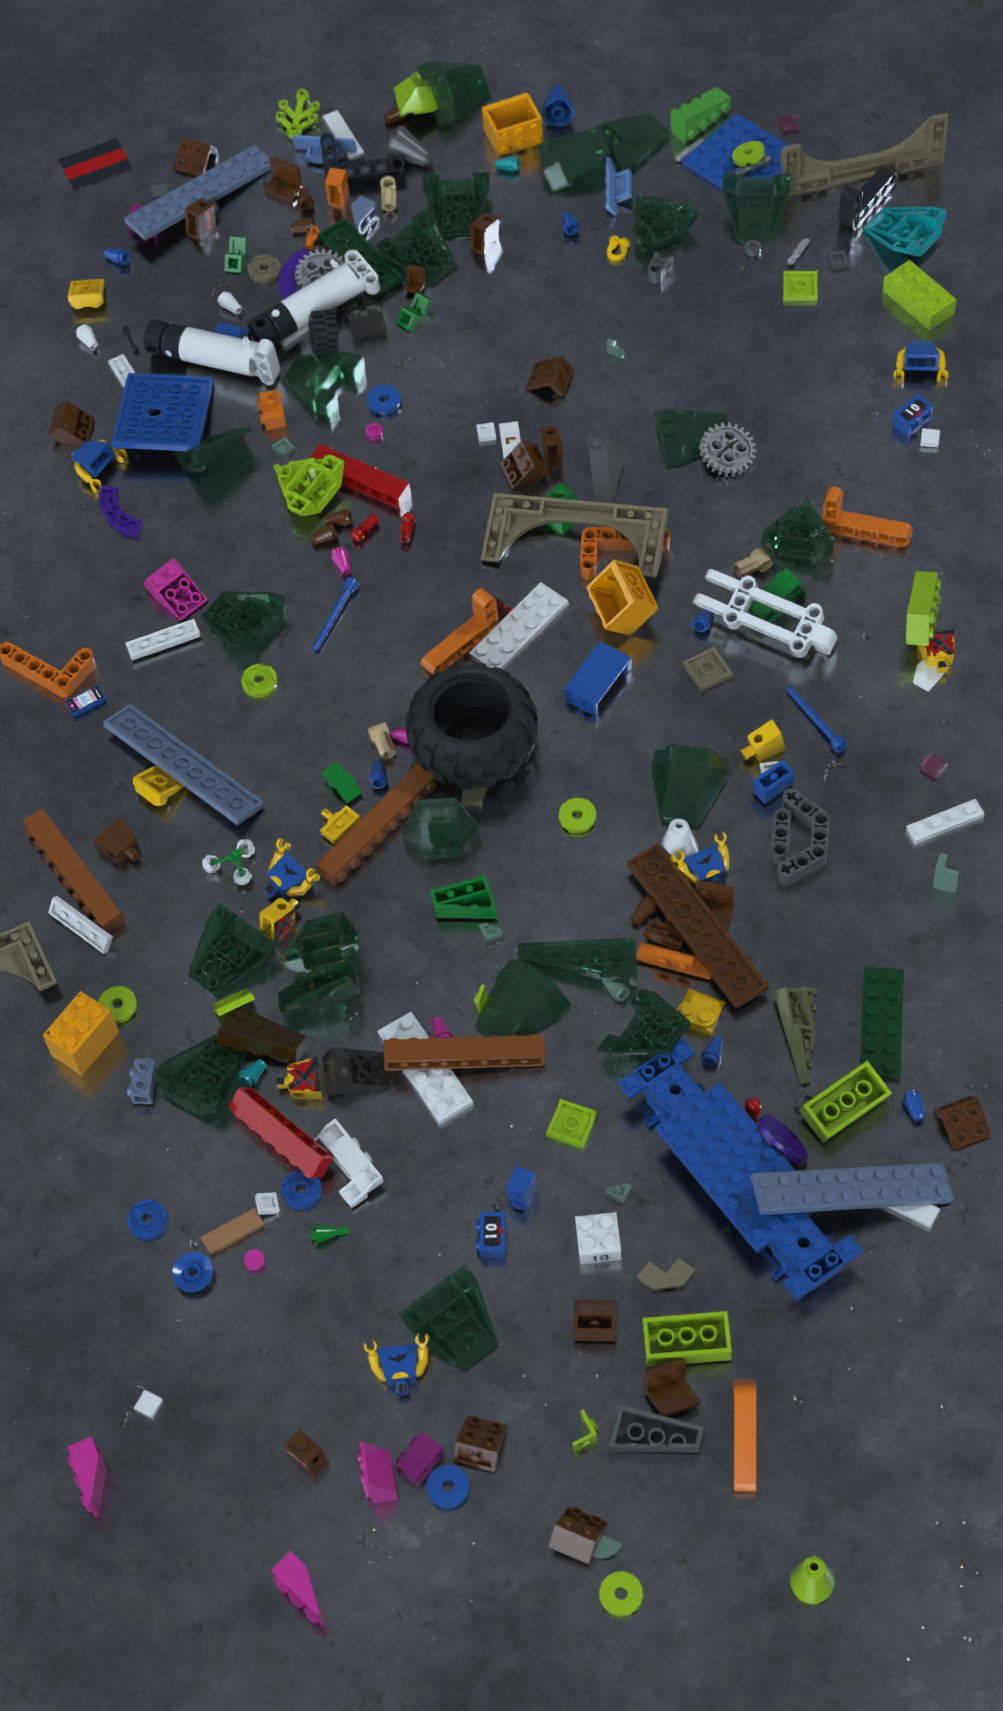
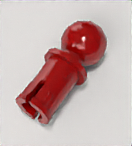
(407, 526)
(358, 533)
(753, 1108)

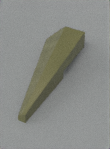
(796, 1014)

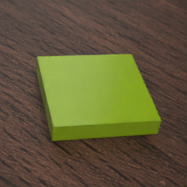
(800, 285)
(232, 1002)
(572, 1123)

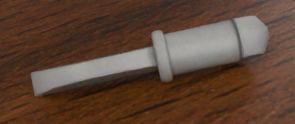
(679, 157)
(797, 252)

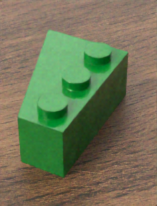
(784, 586)
(464, 900)

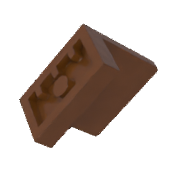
(193, 156)
(284, 181)
(552, 373)
(718, 899)
(964, 1121)
(668, 1388)
(479, 1443)

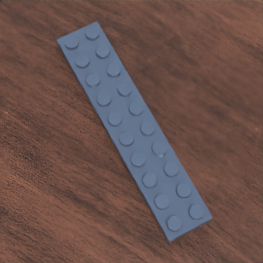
(208, 186)
(183, 764)
(851, 1188)

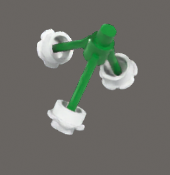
(241, 875)

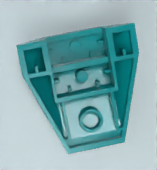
(907, 228)

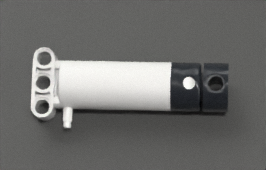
(322, 294)
(213, 350)

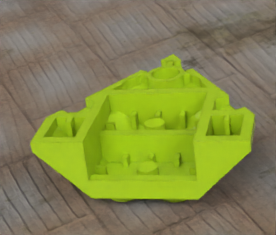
(414, 96)
(310, 483)

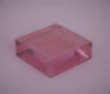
(789, 123)
(933, 765)

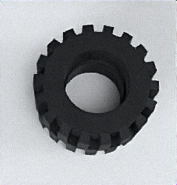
(323, 331)

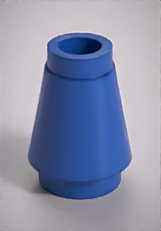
(570, 224)
(118, 256)
(702, 620)
(378, 775)
(712, 1052)
(914, 1105)

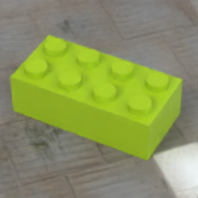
(919, 295)
(923, 608)
(845, 1102)
(687, 1336)

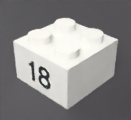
(598, 1238)

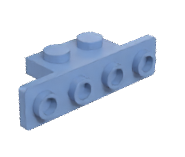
(313, 147)
(617, 186)

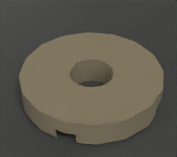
(267, 275)

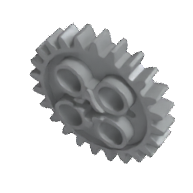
(315, 261)
(717, 438)

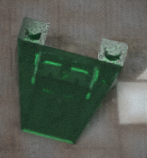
(314, 374)

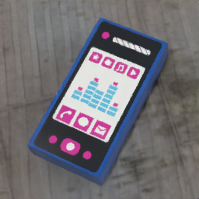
(85, 700)

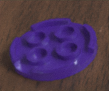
(783, 1139)

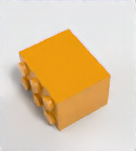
(512, 124)
(622, 597)
(81, 1033)

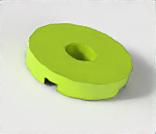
(748, 152)
(259, 689)
(573, 806)
(123, 995)
(618, 1581)

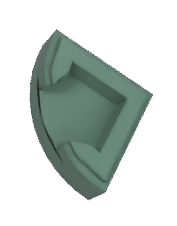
(614, 349)
(283, 446)
(490, 932)
(618, 1192)
(607, 1548)

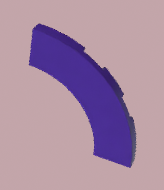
(287, 276)
(115, 516)

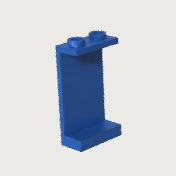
(596, 677)

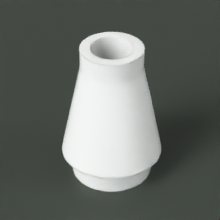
(228, 302)
(86, 335)

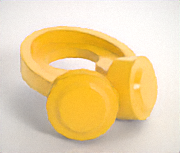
(615, 241)

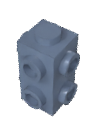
(142, 1084)

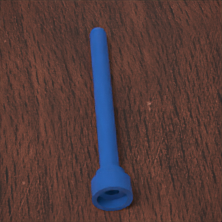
(350, 586)
(837, 743)

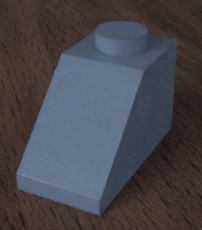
(363, 213)

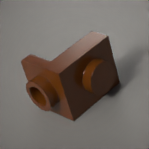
(415, 278)

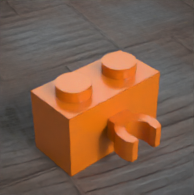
(271, 406)

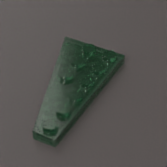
(595, 958)

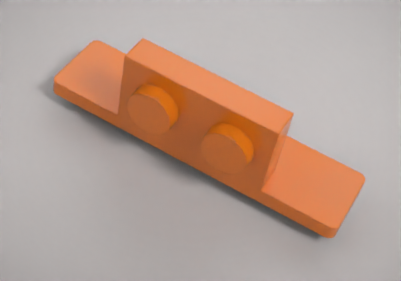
(671, 960)

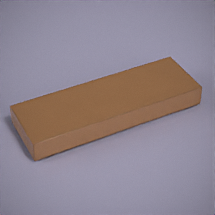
(232, 1232)

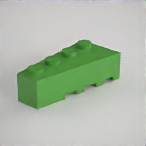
(699, 114)

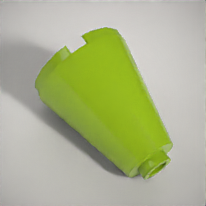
(812, 1581)

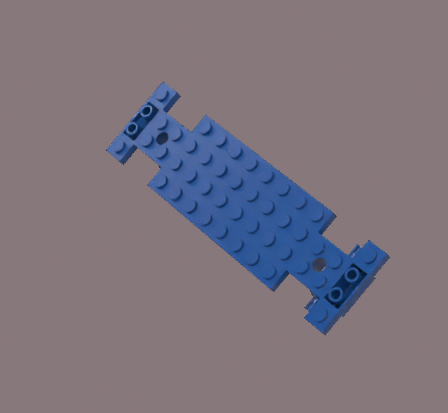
(722, 1153)

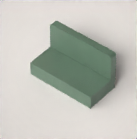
(945, 878)

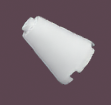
(679, 838)

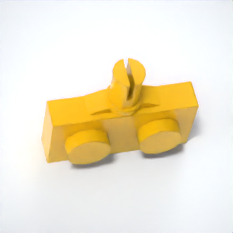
(338, 823)

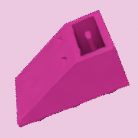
(175, 590)
(89, 1472)
(377, 1473)
(294, 1578)

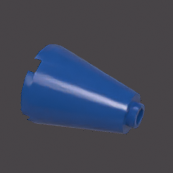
(558, 107)

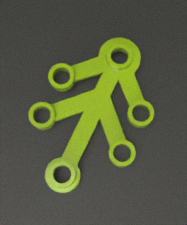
(296, 128)

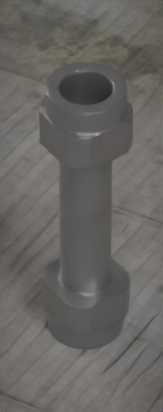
(764, 162)

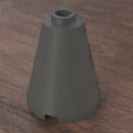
(409, 148)

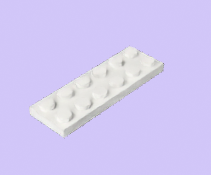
(519, 627)
(436, 1087)

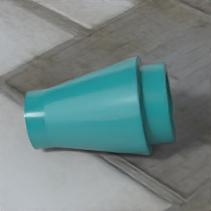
(508, 164)
(252, 1073)

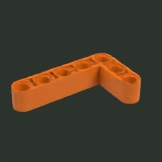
(861, 525)
(604, 539)
(466, 636)
(46, 674)
(744, 1435)

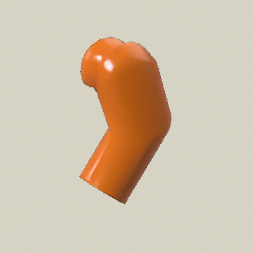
(311, 237)

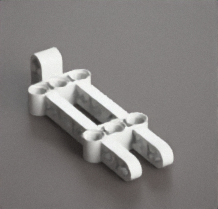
(820, 636)

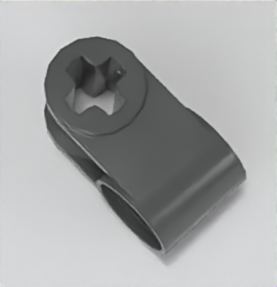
(658, 268)

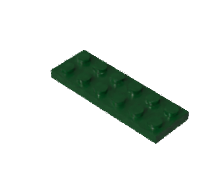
(345, 237)
(882, 1020)

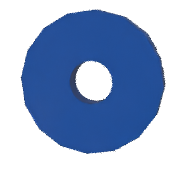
(380, 392)
(303, 1200)
(147, 1230)
(445, 1474)

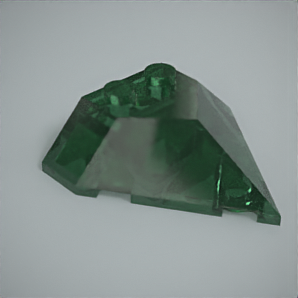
(661, 220)
(799, 536)

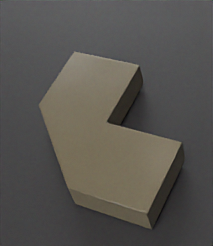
(674, 1278)

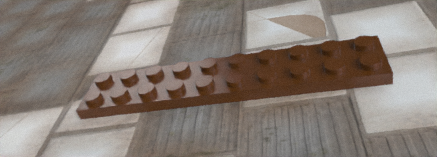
(697, 926)

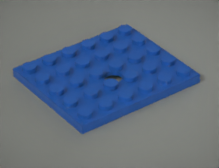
(715, 157)
(182, 407)

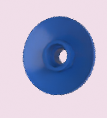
(188, 1264)

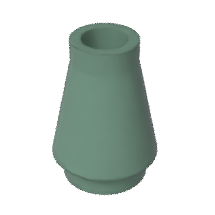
(617, 990)

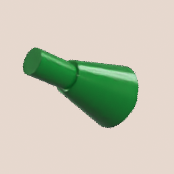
(323, 1232)

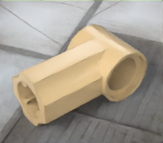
(388, 193)
(756, 561)
(381, 737)

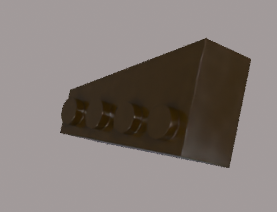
(261, 1036)

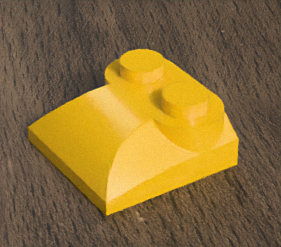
(86, 293)
(156, 785)
(701, 1011)

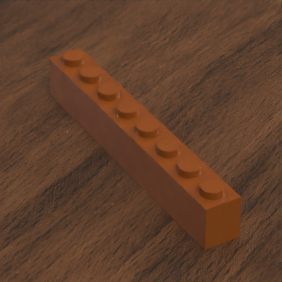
(376, 825)
(73, 870)
(464, 1052)

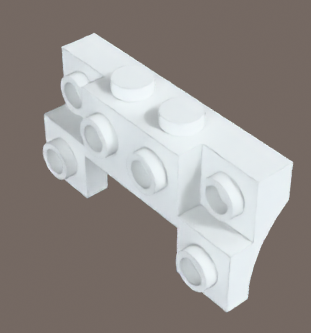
(351, 1161)

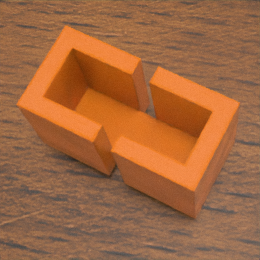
(337, 187)

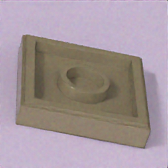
(707, 669)

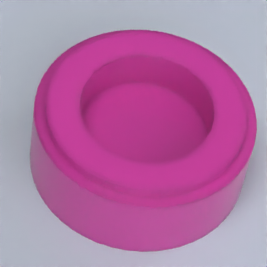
(374, 431)
(254, 1260)

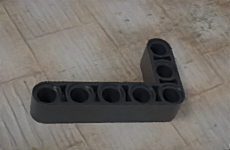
(356, 166)
(857, 203)

